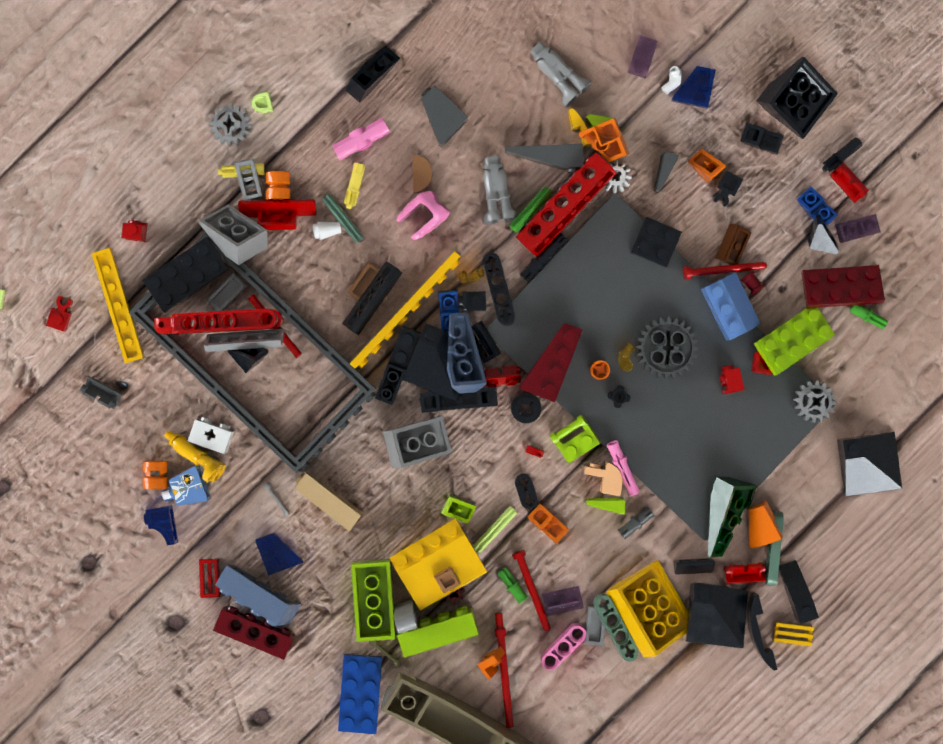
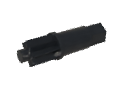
(841, 155)

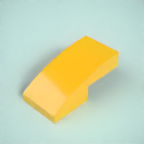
(577, 124)

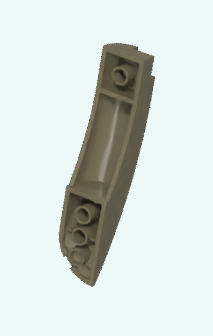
(443, 714)

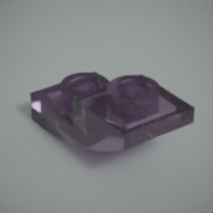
(857, 228)

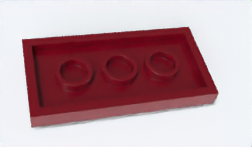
(843, 286)

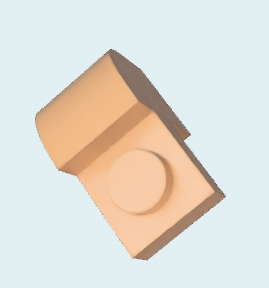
(611, 477)

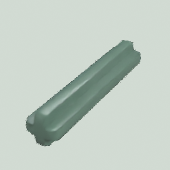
(343, 218)

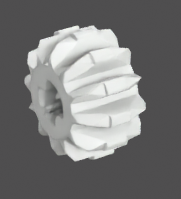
(621, 180)

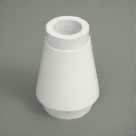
(325, 229)

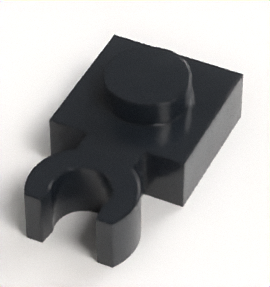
(729, 185)

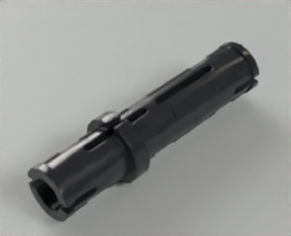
(538, 262)

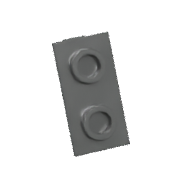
(108, 396)

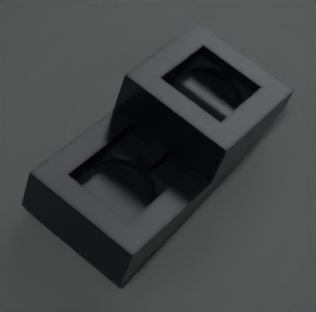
(761, 138)

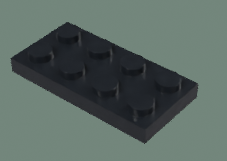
(185, 275)

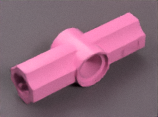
(361, 139)

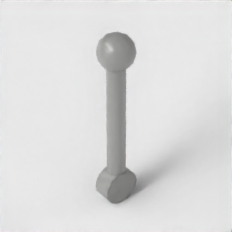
(267, 486)

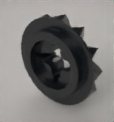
(535, 408)

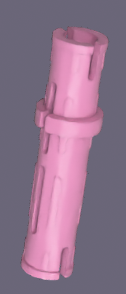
(620, 462)

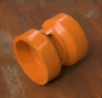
(599, 369)

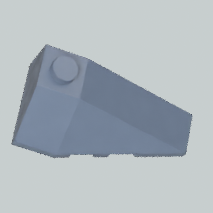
(463, 356)

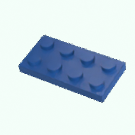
(360, 693)

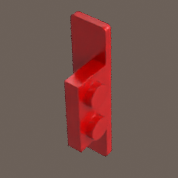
(278, 213)

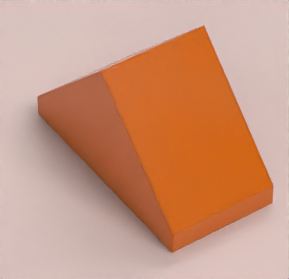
(706, 165)

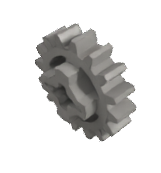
(238, 125)
(820, 407)

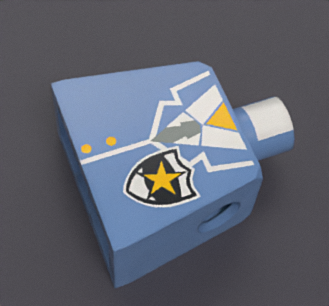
(187, 487)

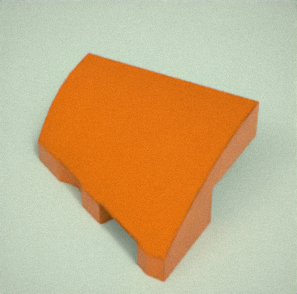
(606, 139)
(762, 525)

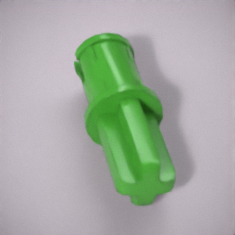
(868, 315)
(512, 585)

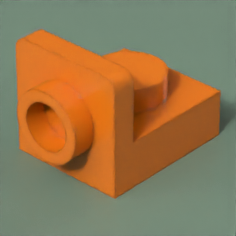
(489, 662)

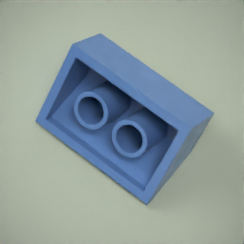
(730, 306)

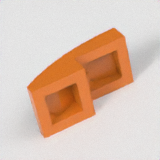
(548, 523)

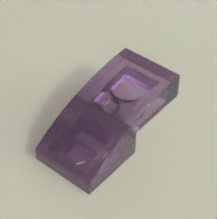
(642, 56)

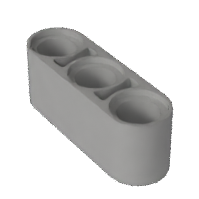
(405, 616)

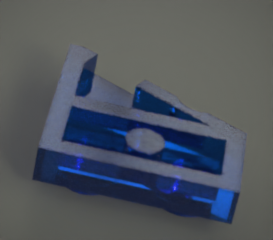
(696, 88)
(276, 554)

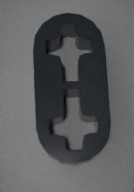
(521, 492)

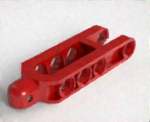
(242, 321)

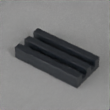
(486, 341)

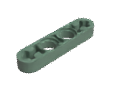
(773, 554)
(617, 626)

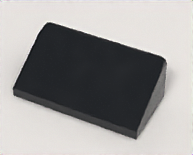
(694, 566)

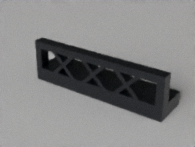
(372, 298)

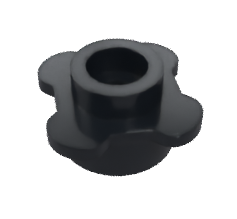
(619, 401)

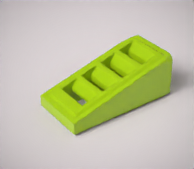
(614, 505)

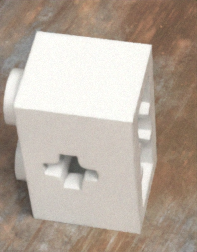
(200, 436)

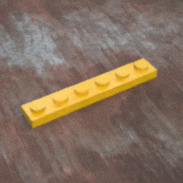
(118, 305)

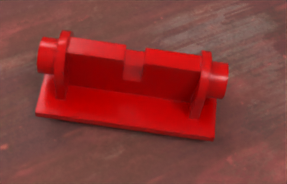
(849, 182)
(509, 377)
(745, 574)

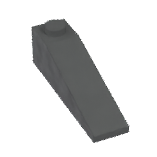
(561, 156)

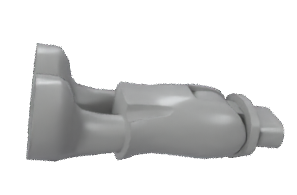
(558, 71)
(496, 190)

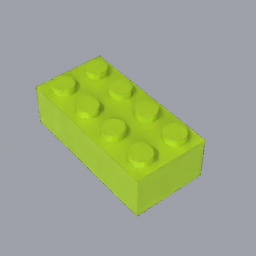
(373, 600)
(439, 631)

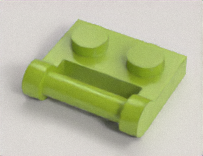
(580, 443)

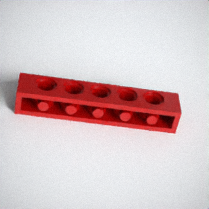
(576, 202)

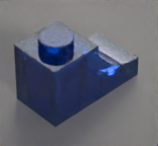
(163, 521)

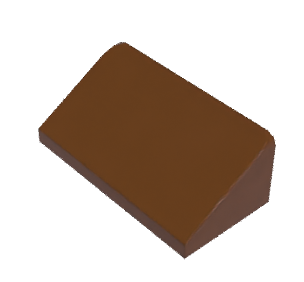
(733, 244)

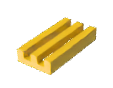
(809, 636)

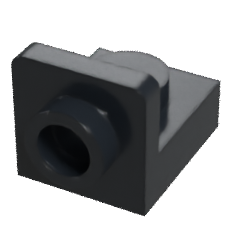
(473, 301)

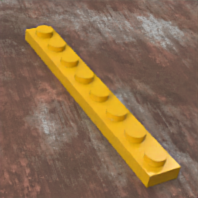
(412, 305)

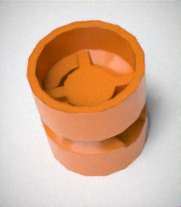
(277, 185)
(155, 481)

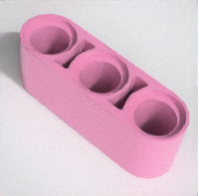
(561, 655)

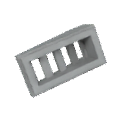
(255, 177)

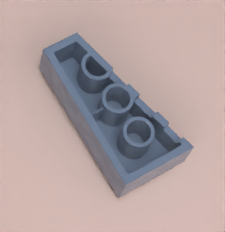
(257, 596)

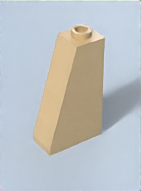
(328, 500)

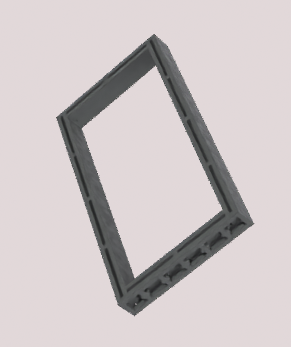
(141, 311)

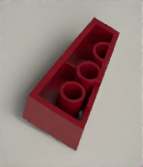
(551, 367)

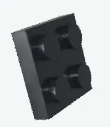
(656, 242)

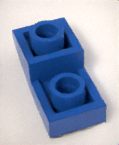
(814, 205)
(448, 304)

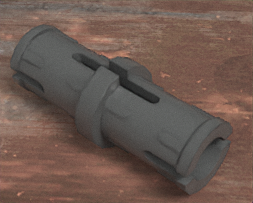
(636, 522)

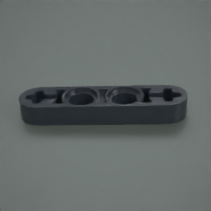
(497, 289)

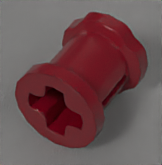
(752, 282)

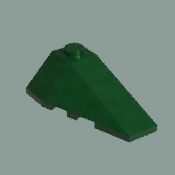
(727, 503)

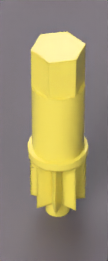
(229, 171)
(354, 185)

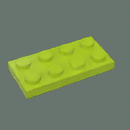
(794, 339)

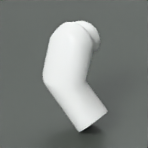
(674, 80)

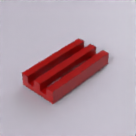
(210, 594)

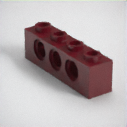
(225, 626)

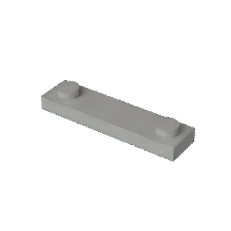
(244, 340)

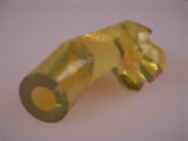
(473, 277)
(624, 358)

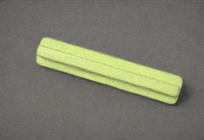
(495, 529)

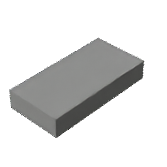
(226, 293)
(594, 627)

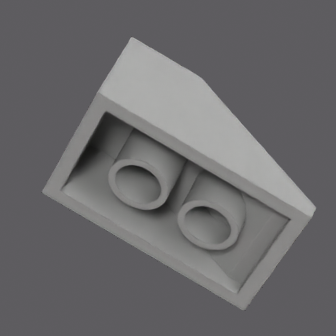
(235, 234)
(417, 442)

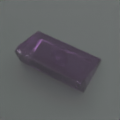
(562, 601)

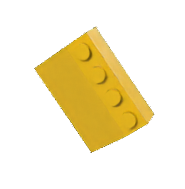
(433, 554)
(650, 609)

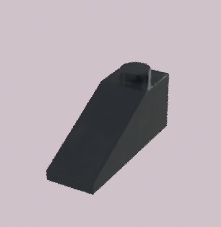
(371, 74)
(798, 592)

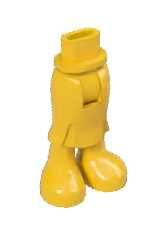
(190, 451)

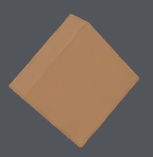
(447, 579)

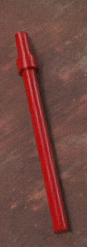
(500, 633)

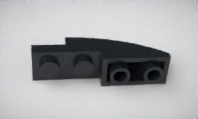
(397, 365)

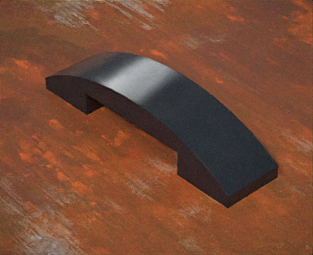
(482, 398)
(754, 609)

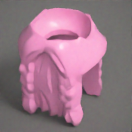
(430, 200)

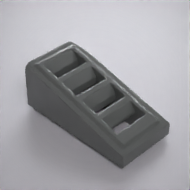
(665, 167)

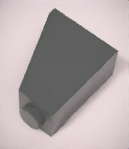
(443, 115)

